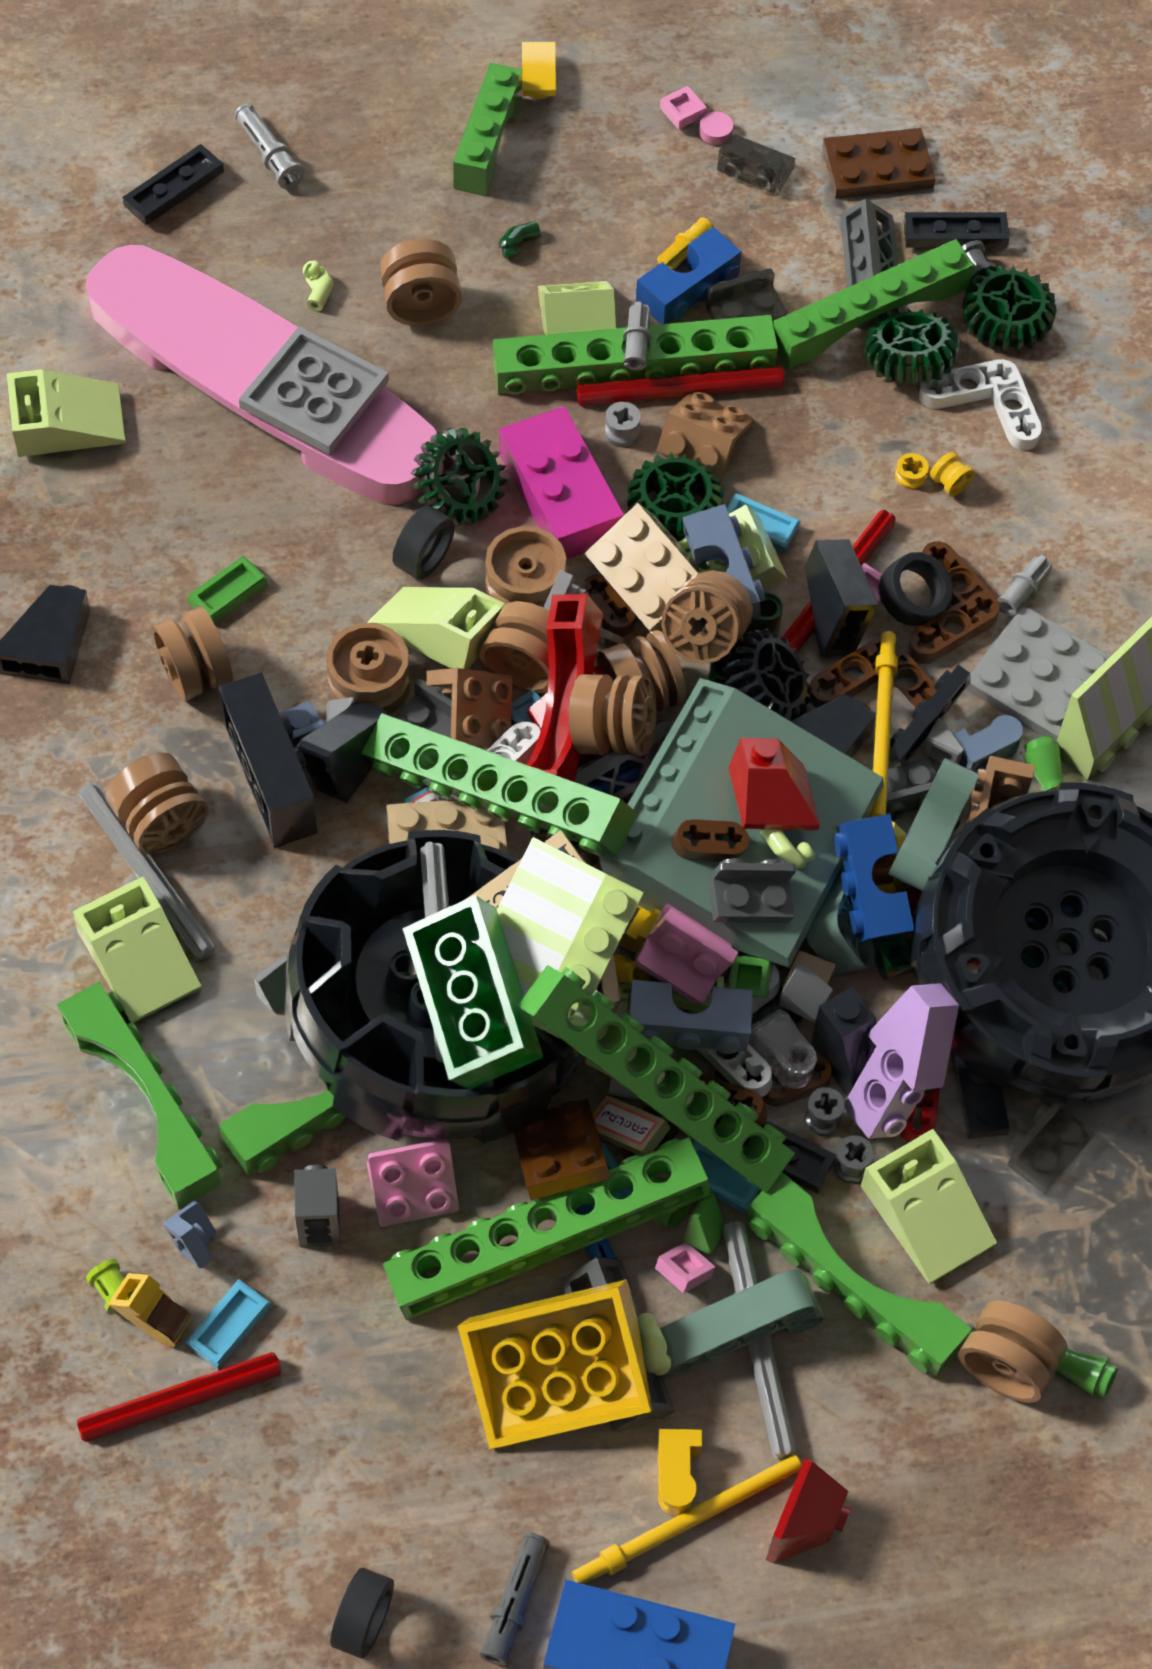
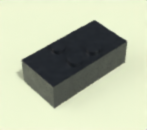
(269, 759)

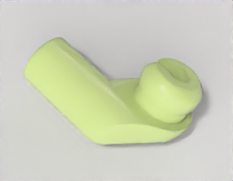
(320, 283)
(786, 851)
(653, 1345)

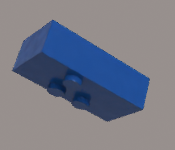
(626, 1632)

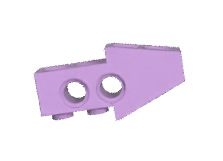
(909, 1057)

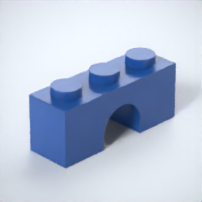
(672, 293)
(874, 911)

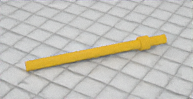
(886, 669)
(614, 1558)

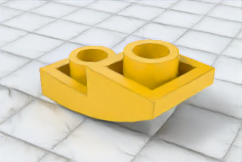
(538, 69)

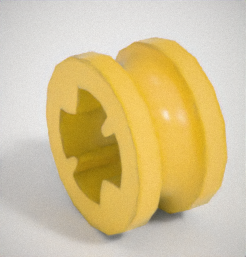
(907, 478)

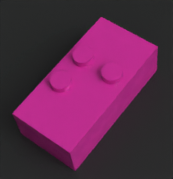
(559, 479)

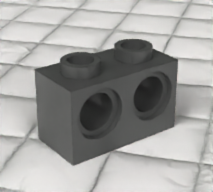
(317, 1206)

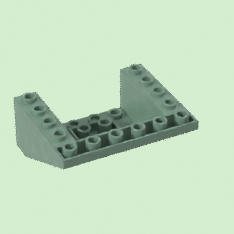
(694, 782)

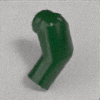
(516, 235)

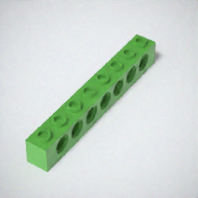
(598, 355)
(499, 785)
(549, 1004)
(537, 1247)

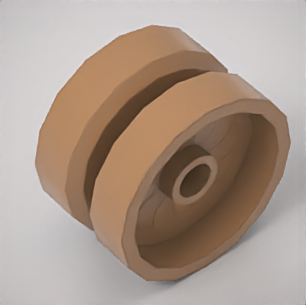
(420, 282)
(523, 565)
(519, 646)
(192, 653)
(369, 665)
(1013, 1351)

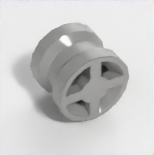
(626, 433)

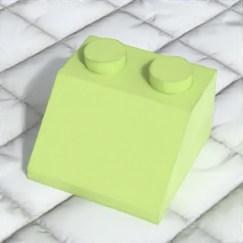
(577, 307)

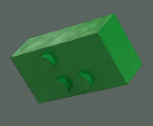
(472, 992)

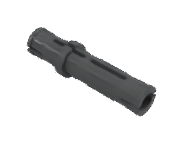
(498, 1643)

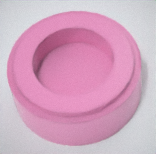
(716, 128)

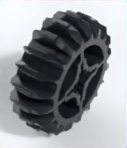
(769, 673)

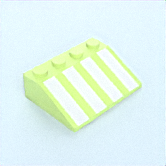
(1109, 707)
(563, 917)

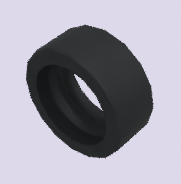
(423, 542)
(934, 575)
(362, 1613)

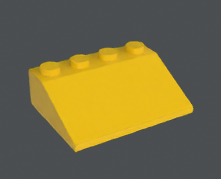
(557, 1364)

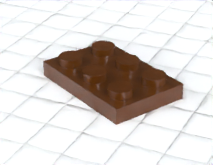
(878, 163)
(561, 1150)

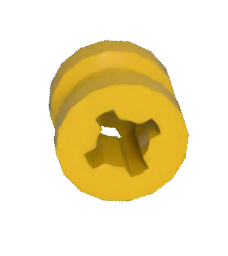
(952, 473)

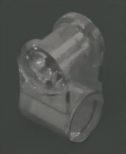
(779, 1045)

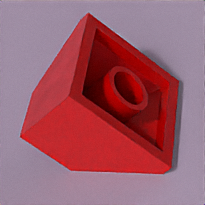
(771, 787)
(809, 1514)

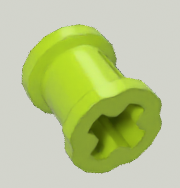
(106, 1280)

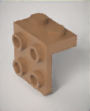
(703, 431)

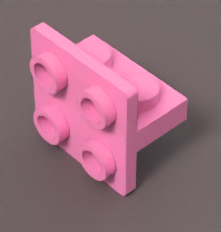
(684, 954)
(413, 1182)

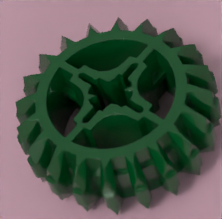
(1009, 308)
(911, 347)
(457, 448)
(676, 485)

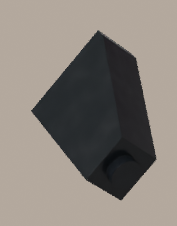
(838, 596)
(47, 636)
(840, 723)
(335, 751)
(843, 1036)

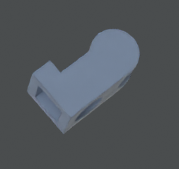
(997, 740)

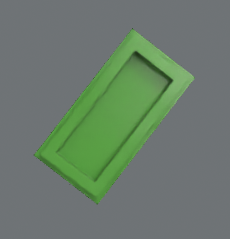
(228, 589)

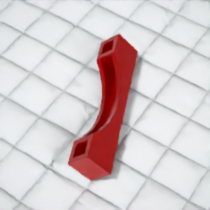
(572, 650)

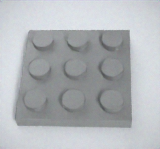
(314, 390)
(1034, 671)

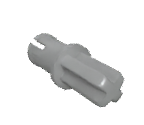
(637, 336)
(1024, 585)

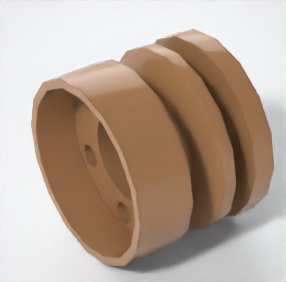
(717, 599)
(648, 658)
(612, 714)
(156, 803)

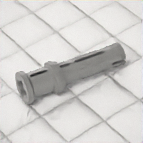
(275, 155)

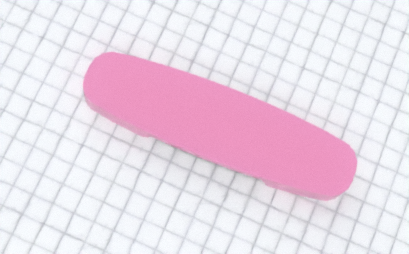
(223, 342)

